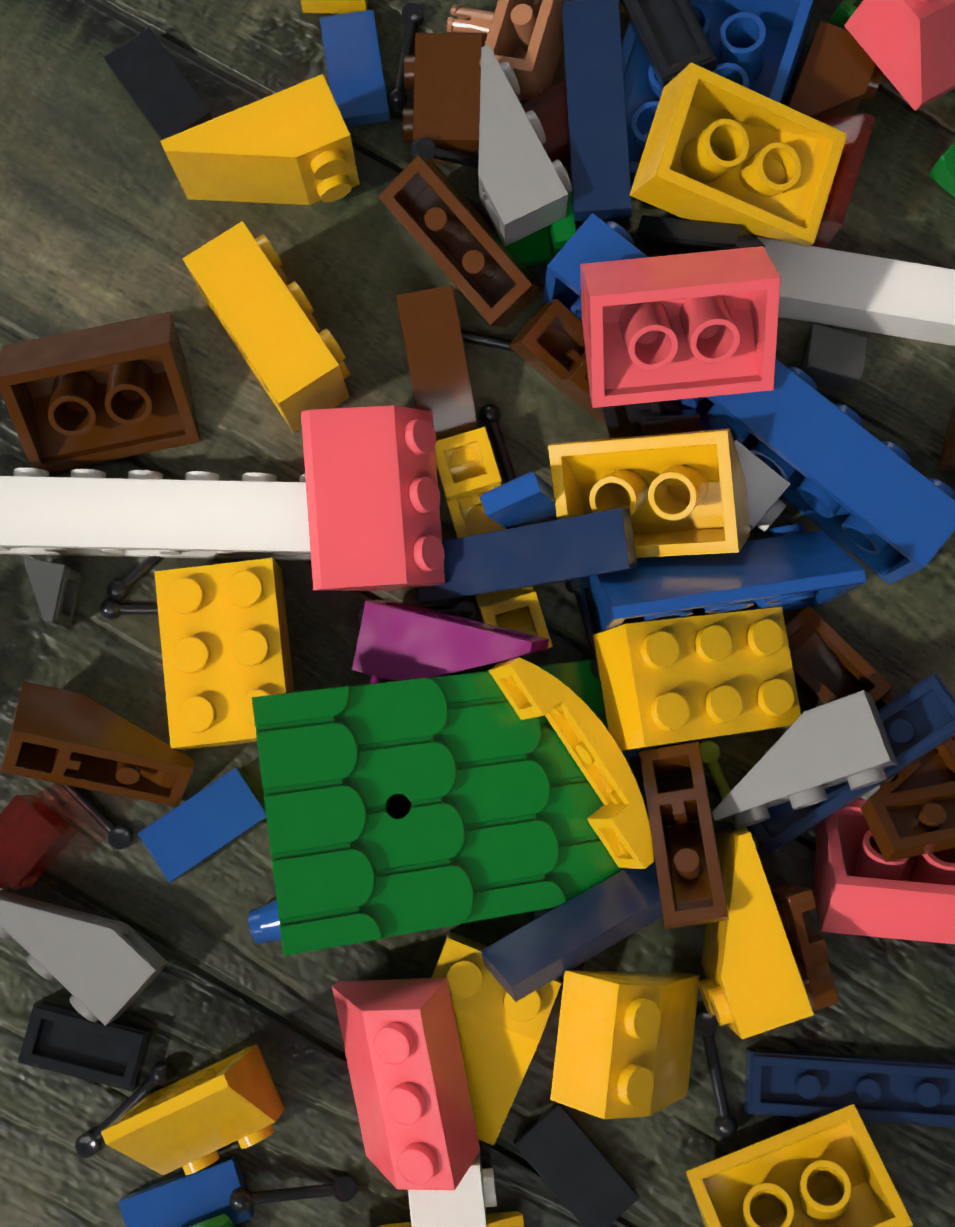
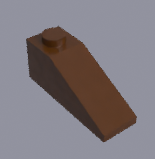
(86, 746)
(683, 836)

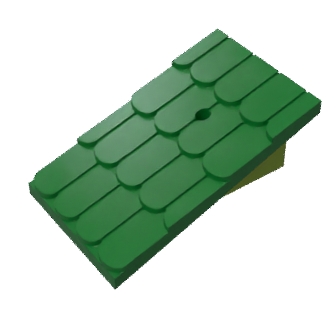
(489, 821)

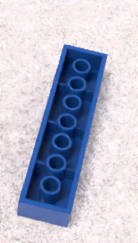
(836, 469)

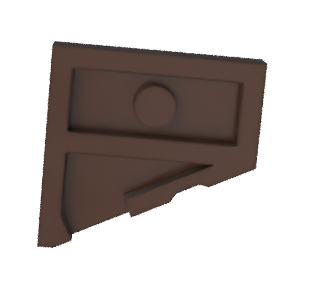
(916, 807)
(807, 948)

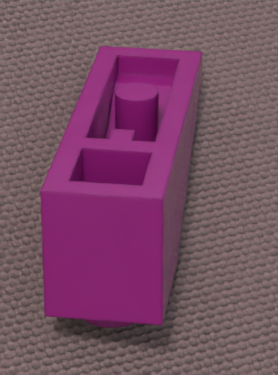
(417, 642)

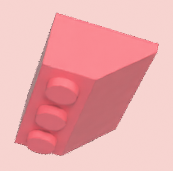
(909, 44)
(680, 326)
(372, 498)
(880, 898)
(408, 1080)

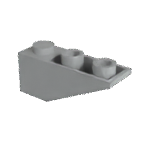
(514, 172)
(817, 752)
(89, 954)

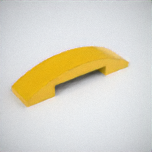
(465, 473)
(623, 819)

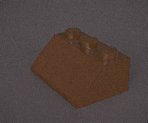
(99, 393)

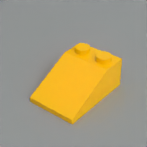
(269, 151)
(737, 159)
(748, 959)
(492, 1029)
(624, 1041)
(199, 1115)

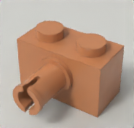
(521, 33)

